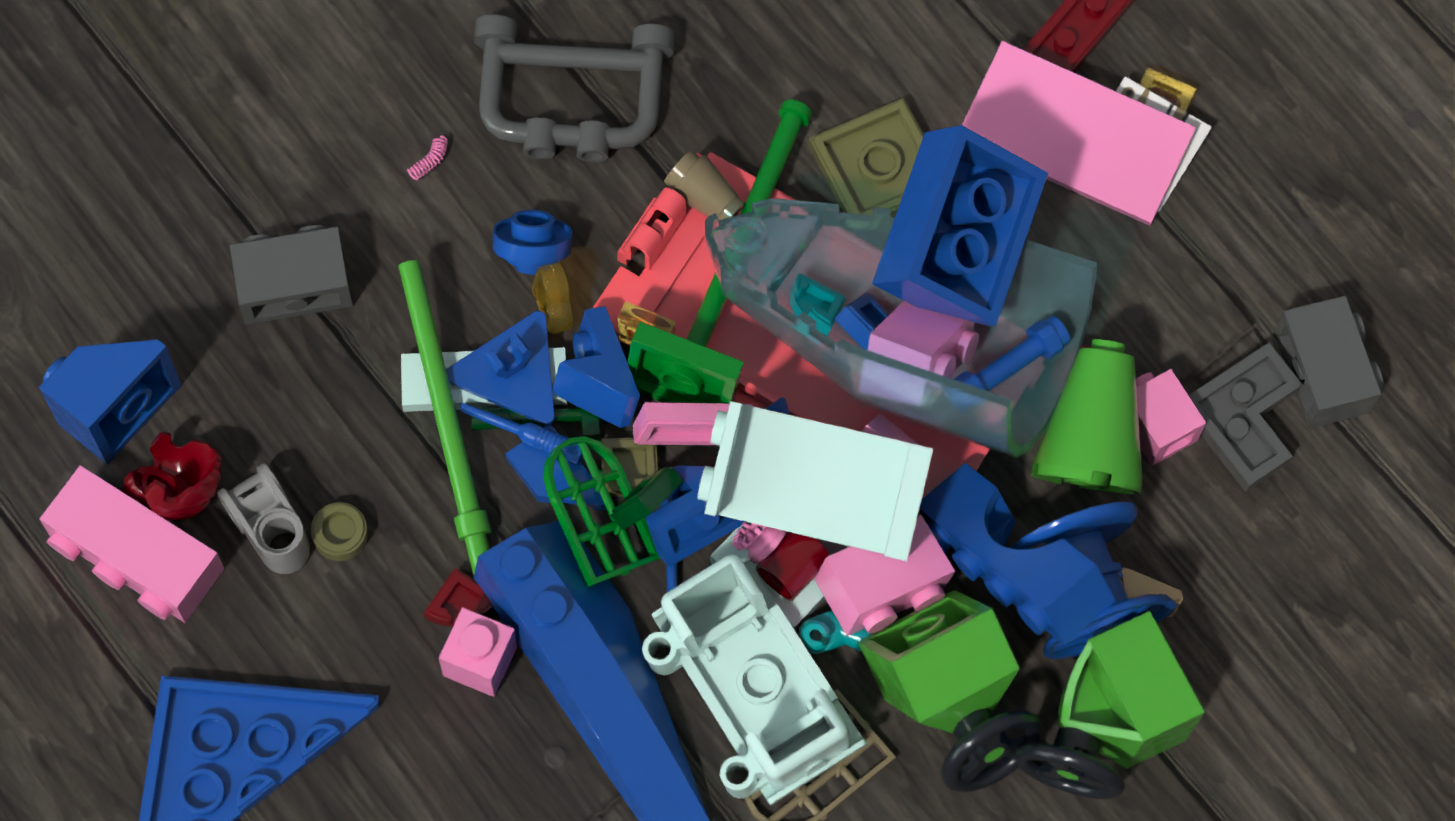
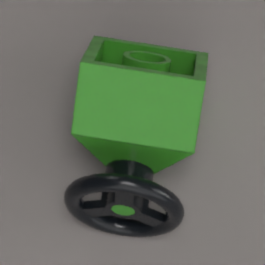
(949, 674)
(1118, 703)

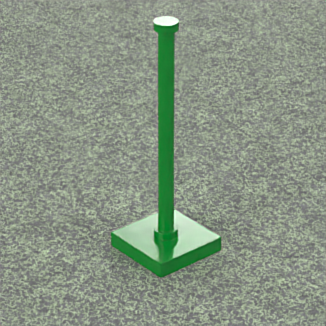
(685, 369)

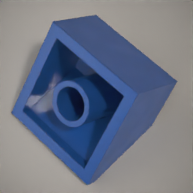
(109, 392)

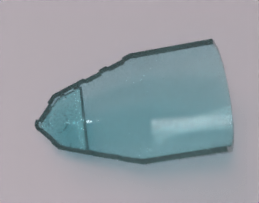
(768, 247)

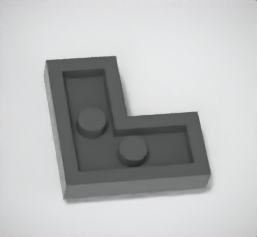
(1234, 413)

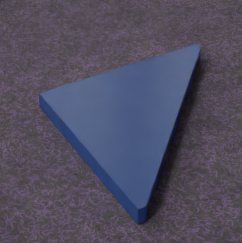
(235, 743)

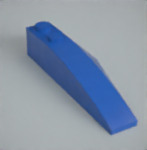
(593, 666)

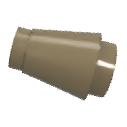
(704, 186)

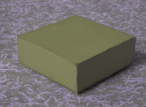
(637, 462)

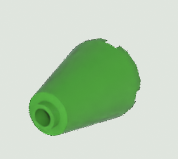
(1095, 424)

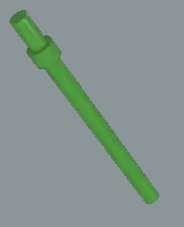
(471, 522)

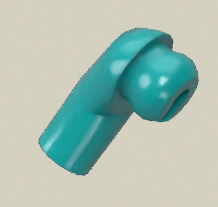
(825, 634)

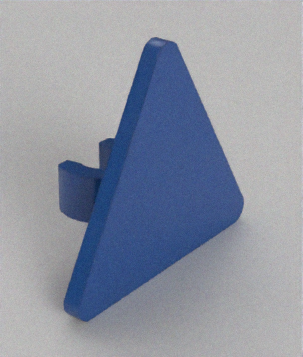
(511, 370)

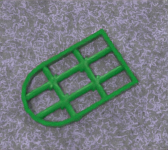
(594, 531)

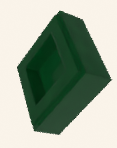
(646, 497)

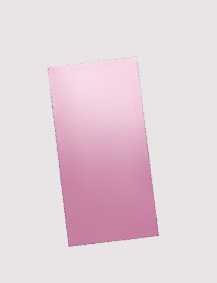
(1080, 132)

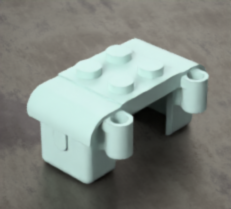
(752, 679)

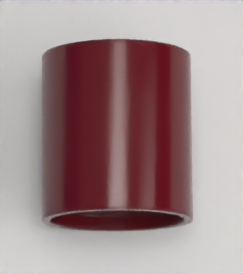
(792, 564)

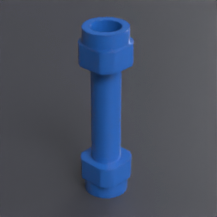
(1044, 340)

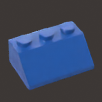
(960, 226)

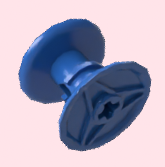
(1089, 533)

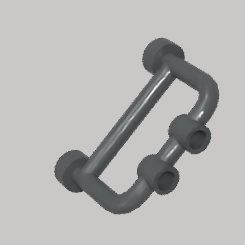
(593, 138)

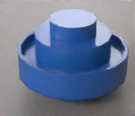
(532, 240)

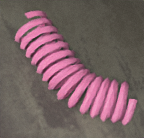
(431, 157)

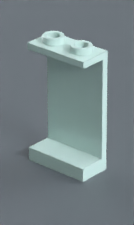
(815, 479)

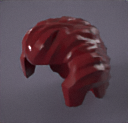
(179, 479)

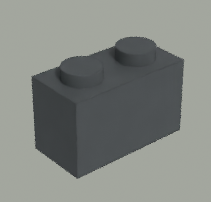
(290, 274)
(1329, 358)

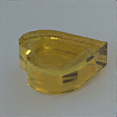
(552, 297)

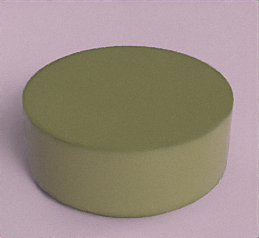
(339, 531)

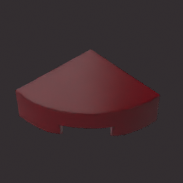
(454, 594)

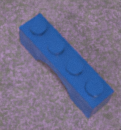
(1049, 584)

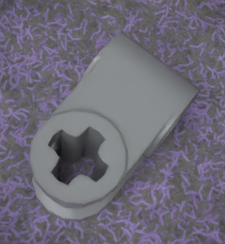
(263, 512)

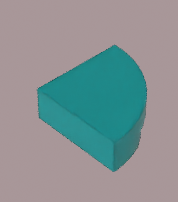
(816, 301)

